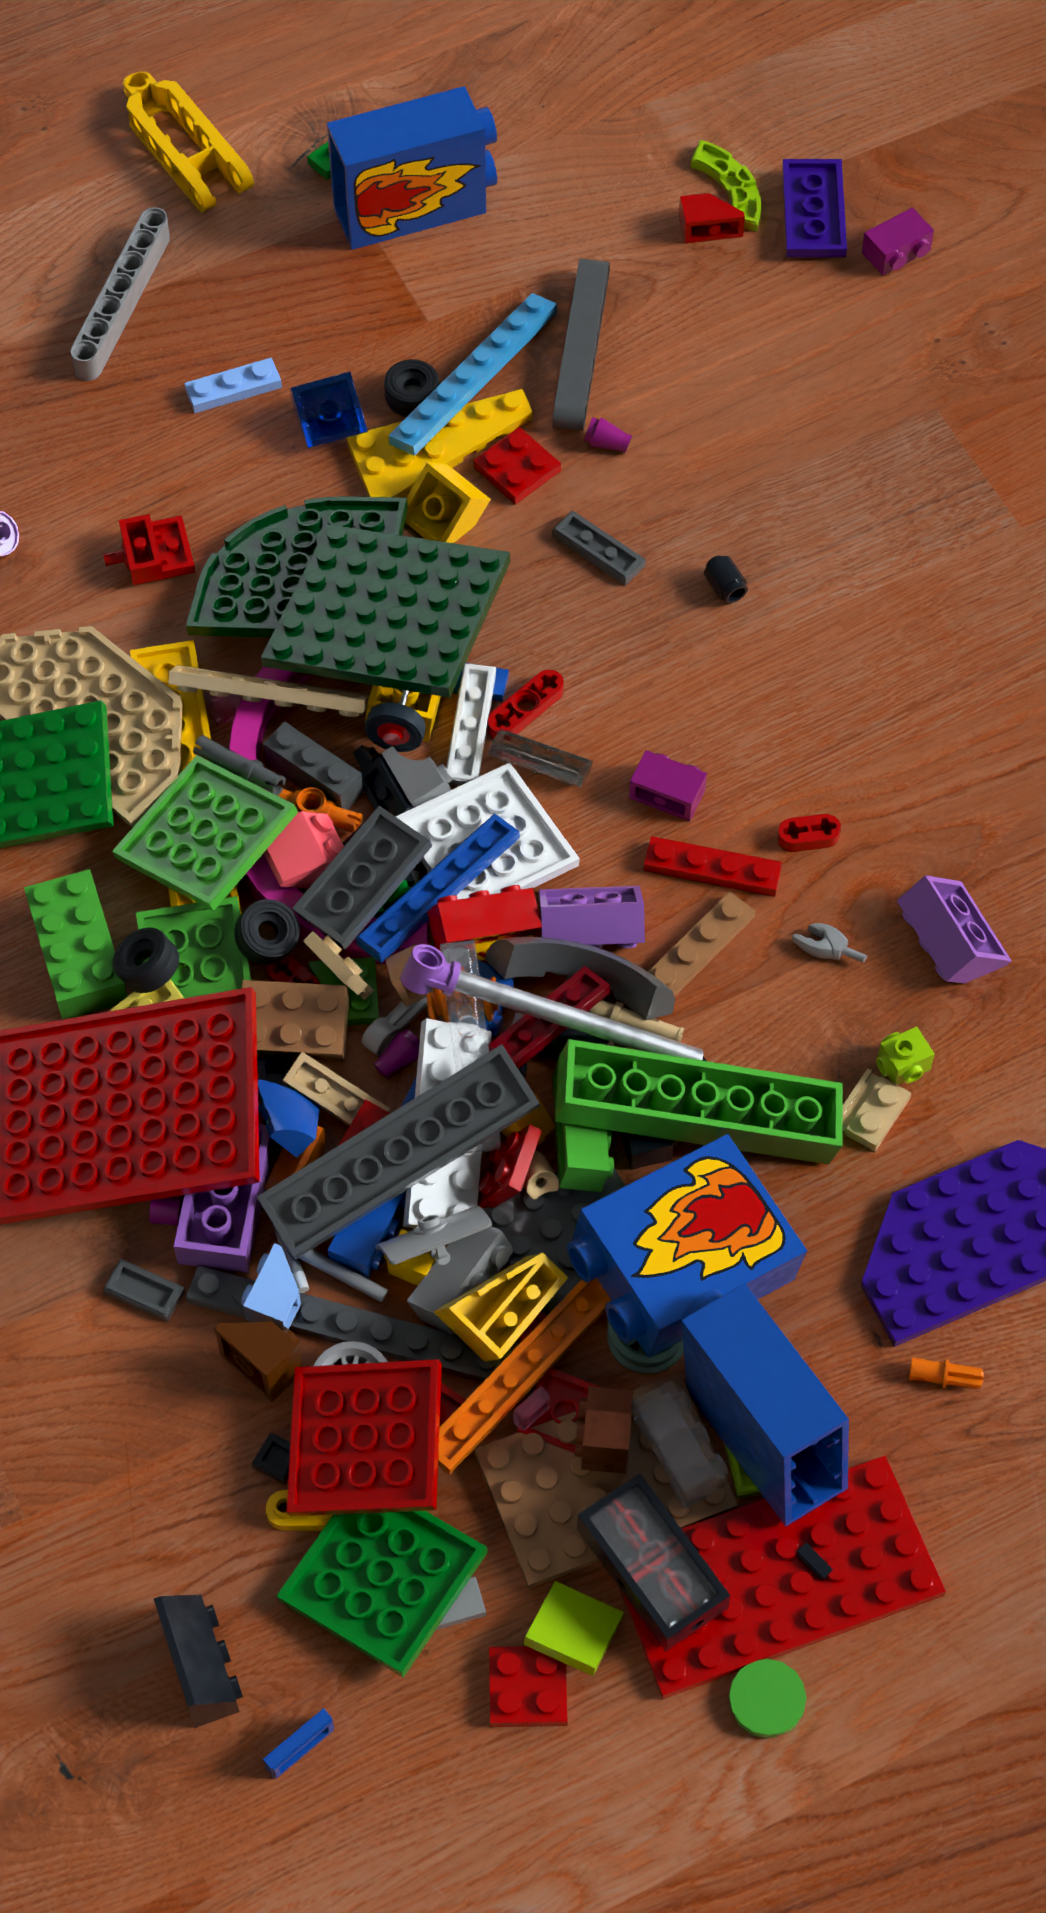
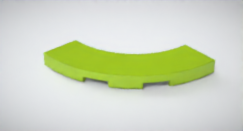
(734, 179)

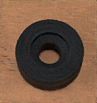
(405, 373)
(280, 918)
(135, 949)

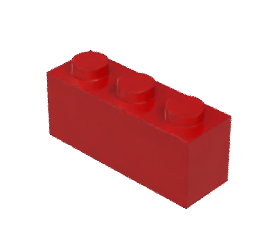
(485, 916)

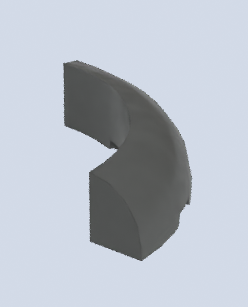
(539, 955)

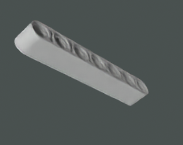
(120, 294)

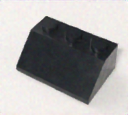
(199, 1657)

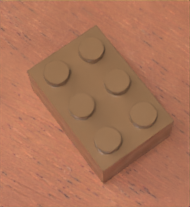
(301, 1019)

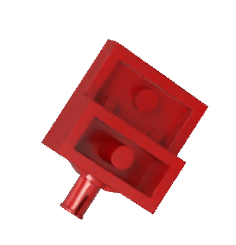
(153, 549)

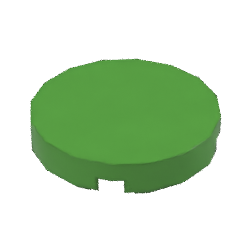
(767, 1698)

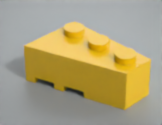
(503, 1306)

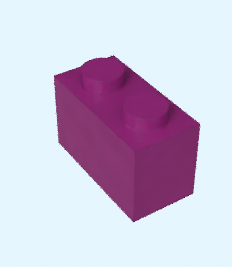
(897, 241)
(667, 785)

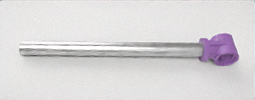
(429, 970)

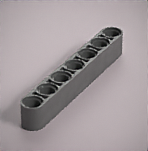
(581, 344)

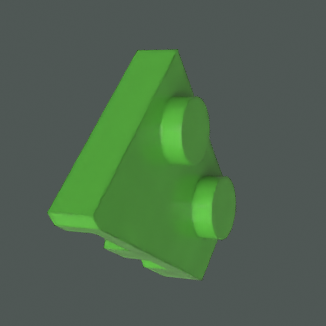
(360, 1010)

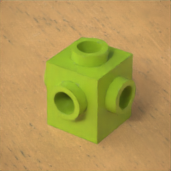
(904, 1056)

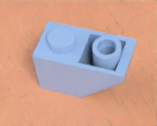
(274, 1293)

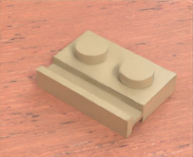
(345, 969)
(873, 1109)

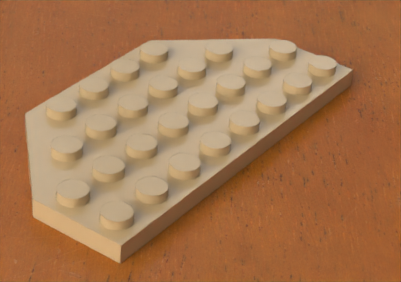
(85, 667)

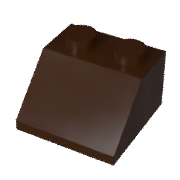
(260, 1354)

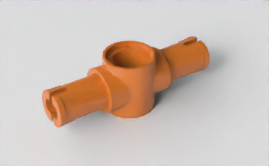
(316, 798)

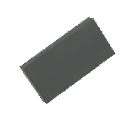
(144, 1290)

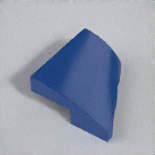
(288, 1116)

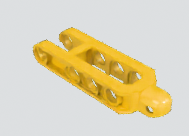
(150, 97)

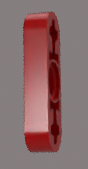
(531, 692)

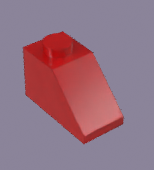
(709, 218)

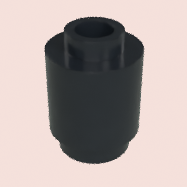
(725, 579)

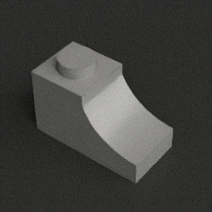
(418, 779)

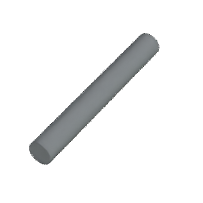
(344, 1274)

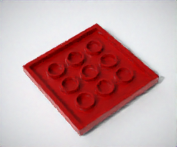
(365, 1438)

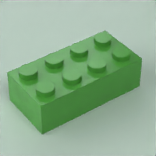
(75, 944)

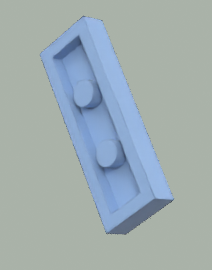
(233, 385)

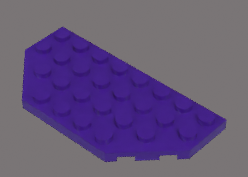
(960, 1242)

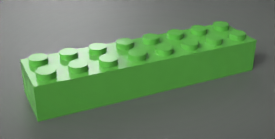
(698, 1101)

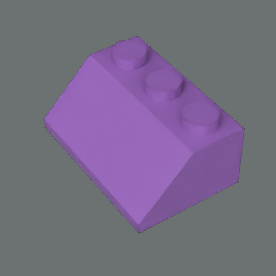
(593, 915)
(952, 929)

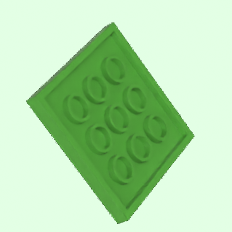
(205, 832)

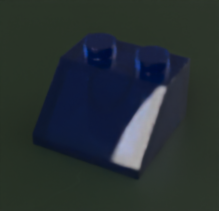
(328, 410)

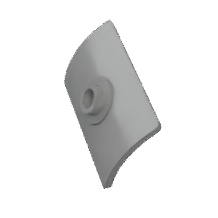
(434, 1234)

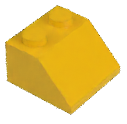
(443, 504)

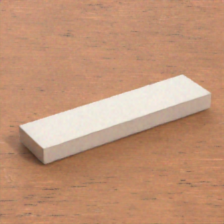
(470, 723)

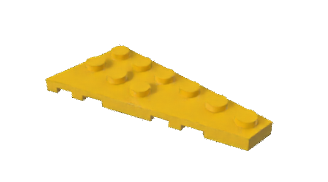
(393, 472)

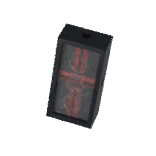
(653, 1562)

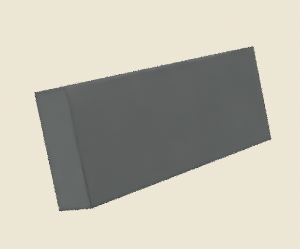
(598, 547)

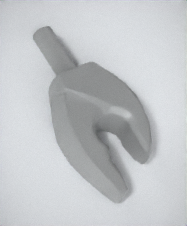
(831, 946)

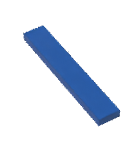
(445, 879)

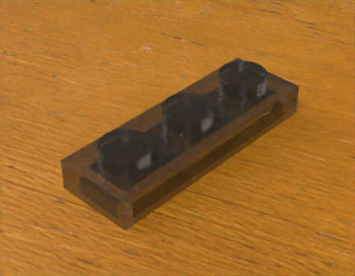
(540, 758)

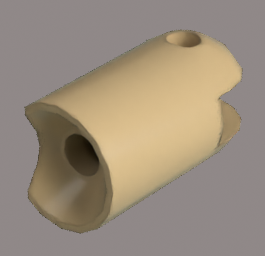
(540, 1177)

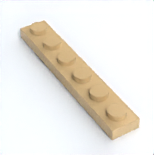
(256, 688)

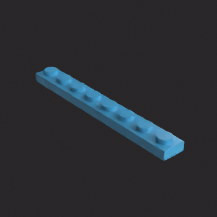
(472, 374)

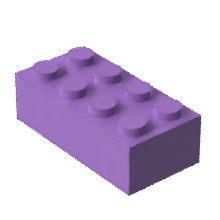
(221, 1224)

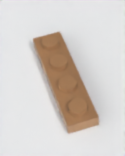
(703, 942)

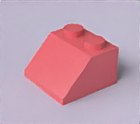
(303, 850)

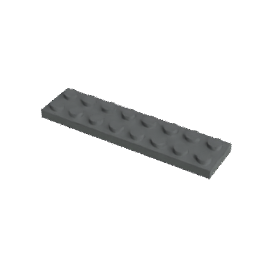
(398, 1151)

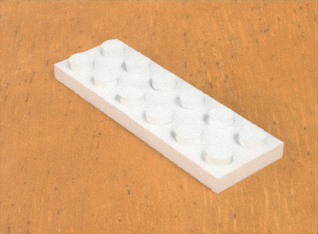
(456, 1184)

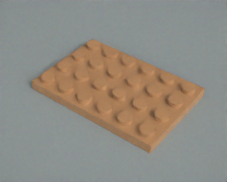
(544, 1490)

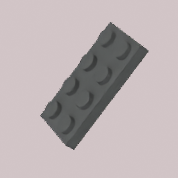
(362, 877)

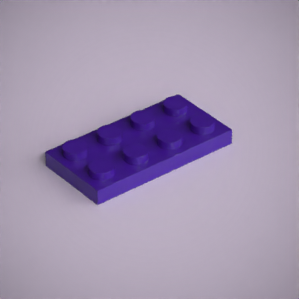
(814, 208)

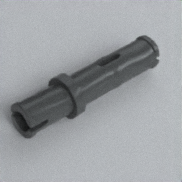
(247, 769)

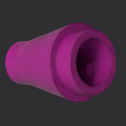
(606, 435)
(398, 1054)

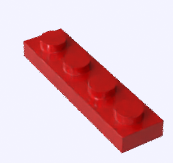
(713, 866)

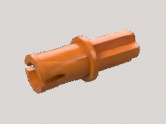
(945, 1373)

